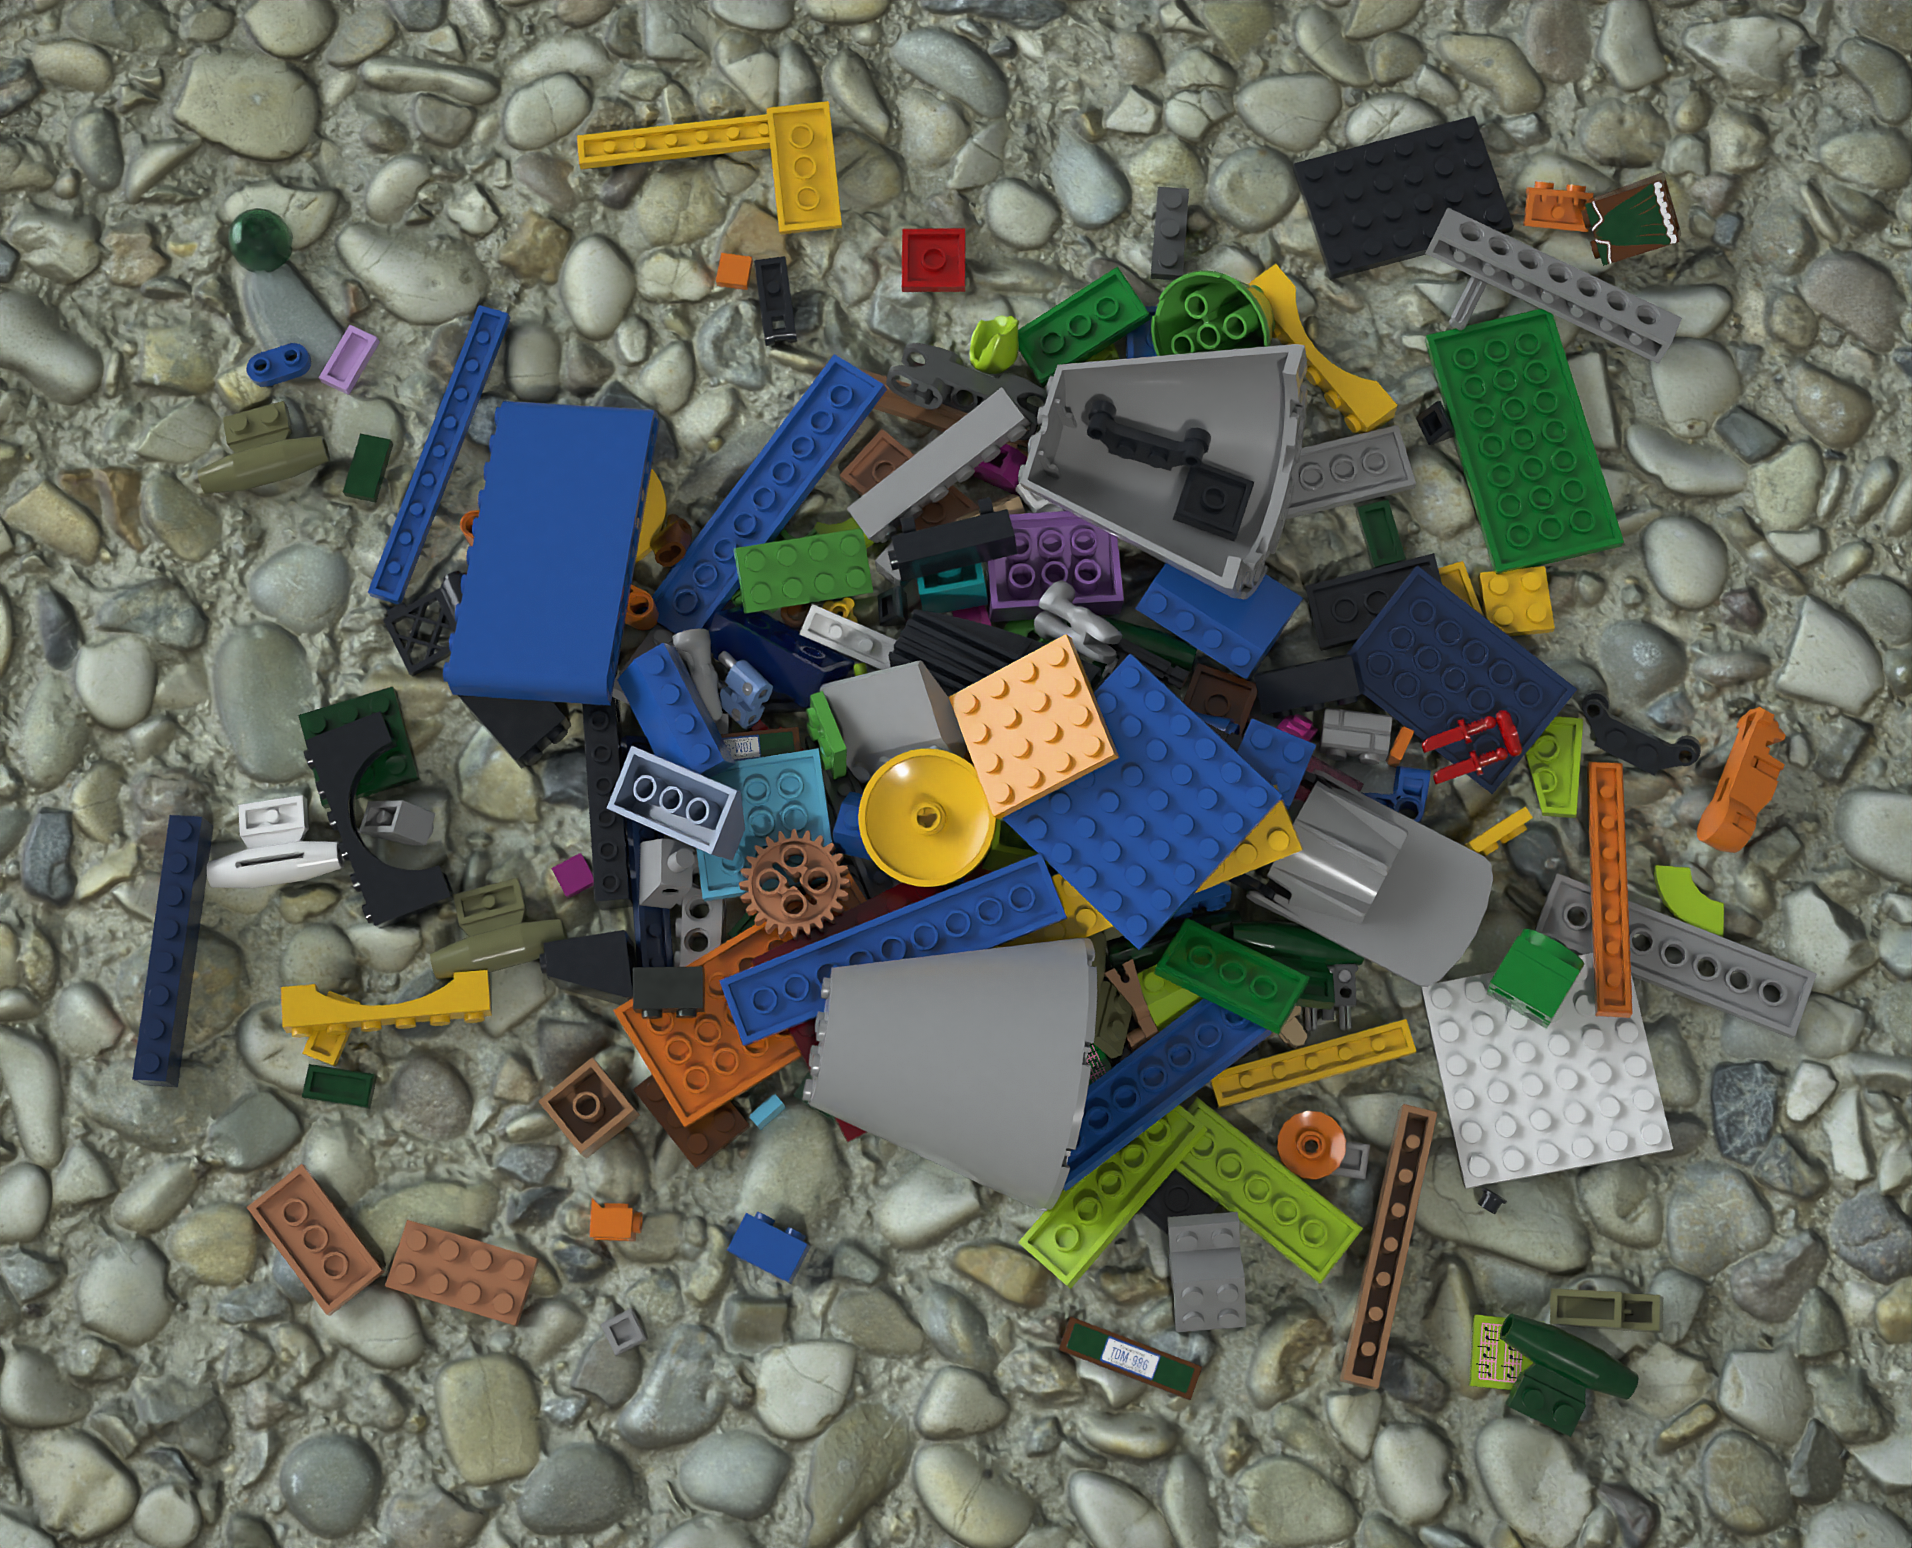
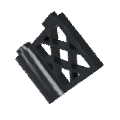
(448, 596)

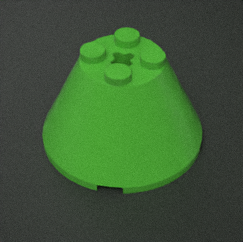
(1211, 314)

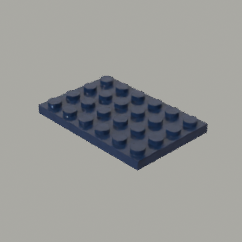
(1442, 661)

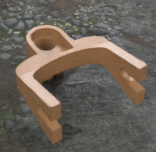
(1140, 1013)

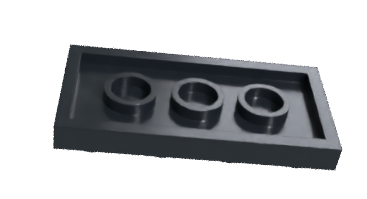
(1350, 603)

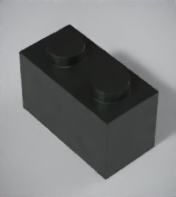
(668, 990)

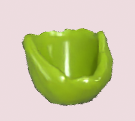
(994, 344)

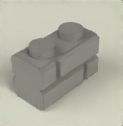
(1355, 735)

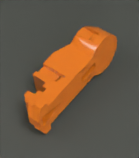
(1744, 785)

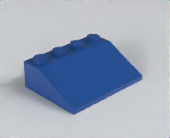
(1223, 627)

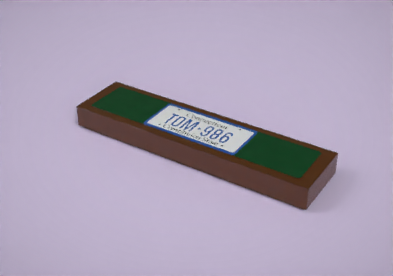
(762, 743)
(1130, 1358)

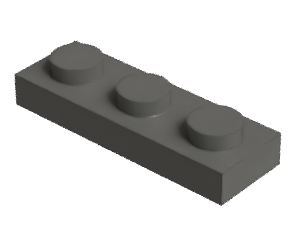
(1169, 233)

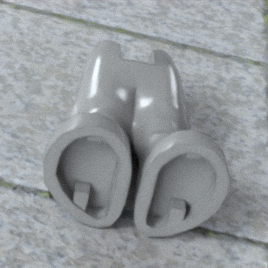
(1086, 630)
(695, 649)

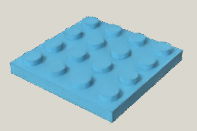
(776, 796)

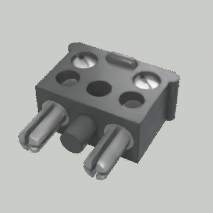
(1343, 979)

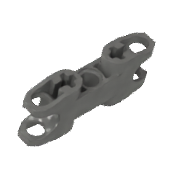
(949, 383)

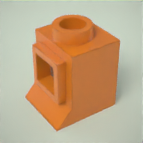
(614, 1222)

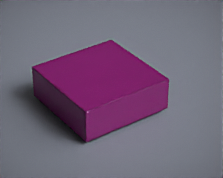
(574, 875)

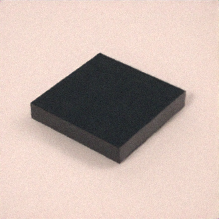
(1213, 501)

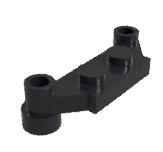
(1145, 446)
(1634, 743)

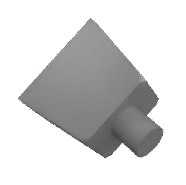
(666, 867)

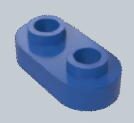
(278, 366)

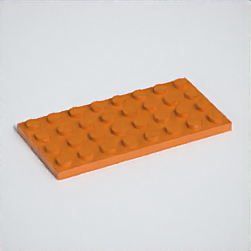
(703, 1058)

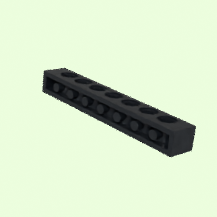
(607, 828)

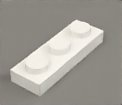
(848, 637)

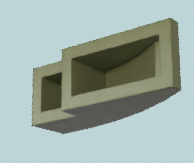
(1606, 1310)

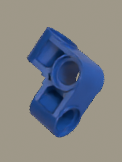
(1409, 791)

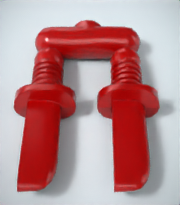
(1476, 762)

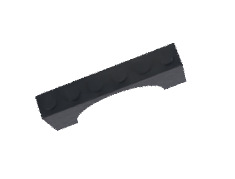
(341, 762)

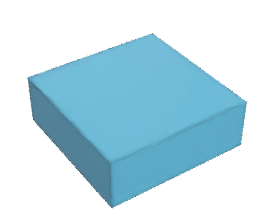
(767, 1111)

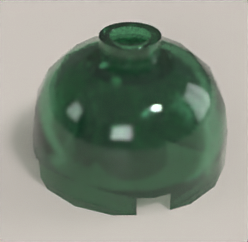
(260, 240)

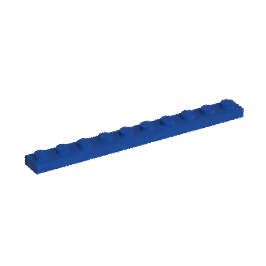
(439, 455)

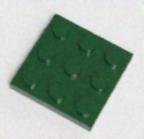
(390, 769)

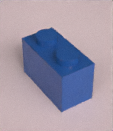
(769, 1247)

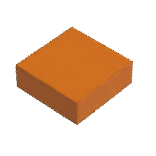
(734, 271)
(1400, 746)

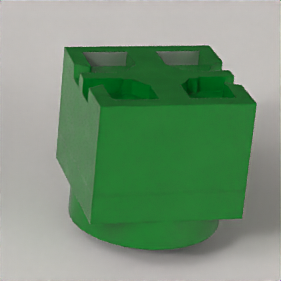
(1535, 976)

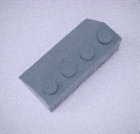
(679, 803)

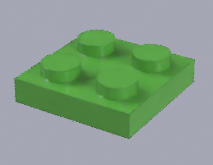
(825, 730)

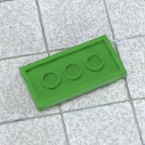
(803, 570)

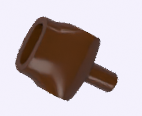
(672, 542)

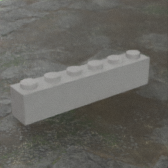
(939, 466)

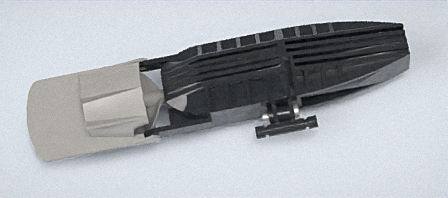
(1363, 868)

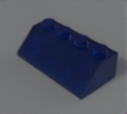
(777, 652)

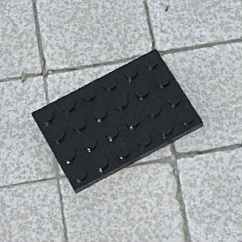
(1391, 194)

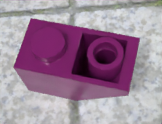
(1003, 469)

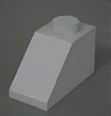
(398, 822)

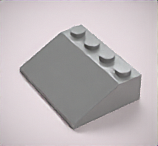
(890, 715)

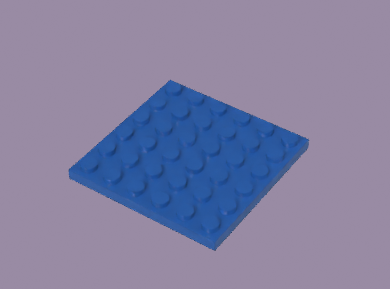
(1156, 817)

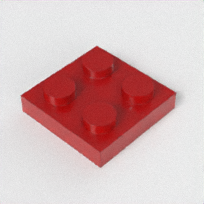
(933, 260)

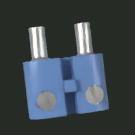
(745, 691)

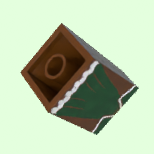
(1632, 220)

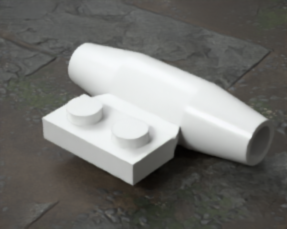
(275, 848)

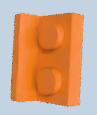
(1556, 207)

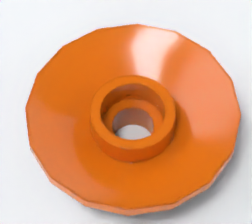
(1311, 1127)

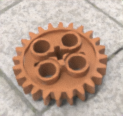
(816, 864)

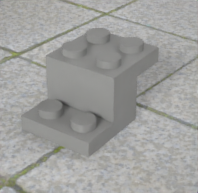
(1206, 1272)

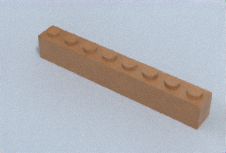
(1388, 1247)

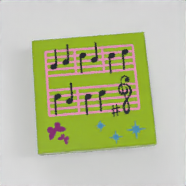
(1492, 1360)

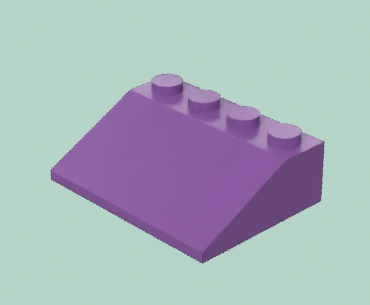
(1049, 551)

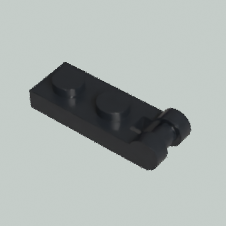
(775, 299)

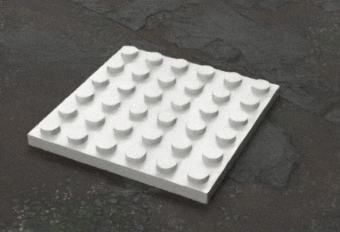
(1539, 1096)

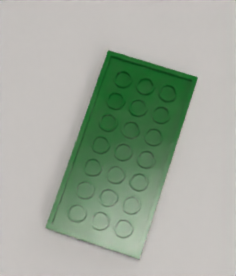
(1523, 441)

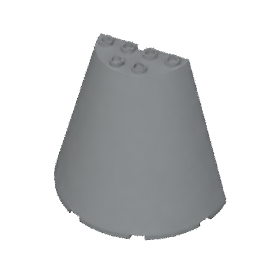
(1256, 426)
(965, 1059)

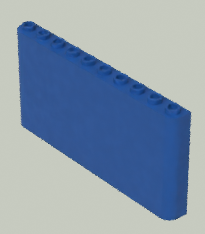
(552, 553)

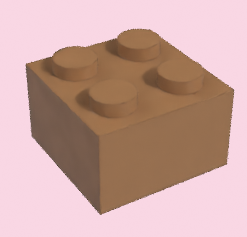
(589, 1108)

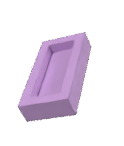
(349, 359)

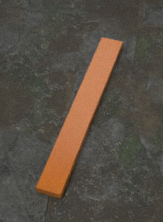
(1609, 890)

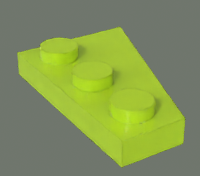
(1556, 766)

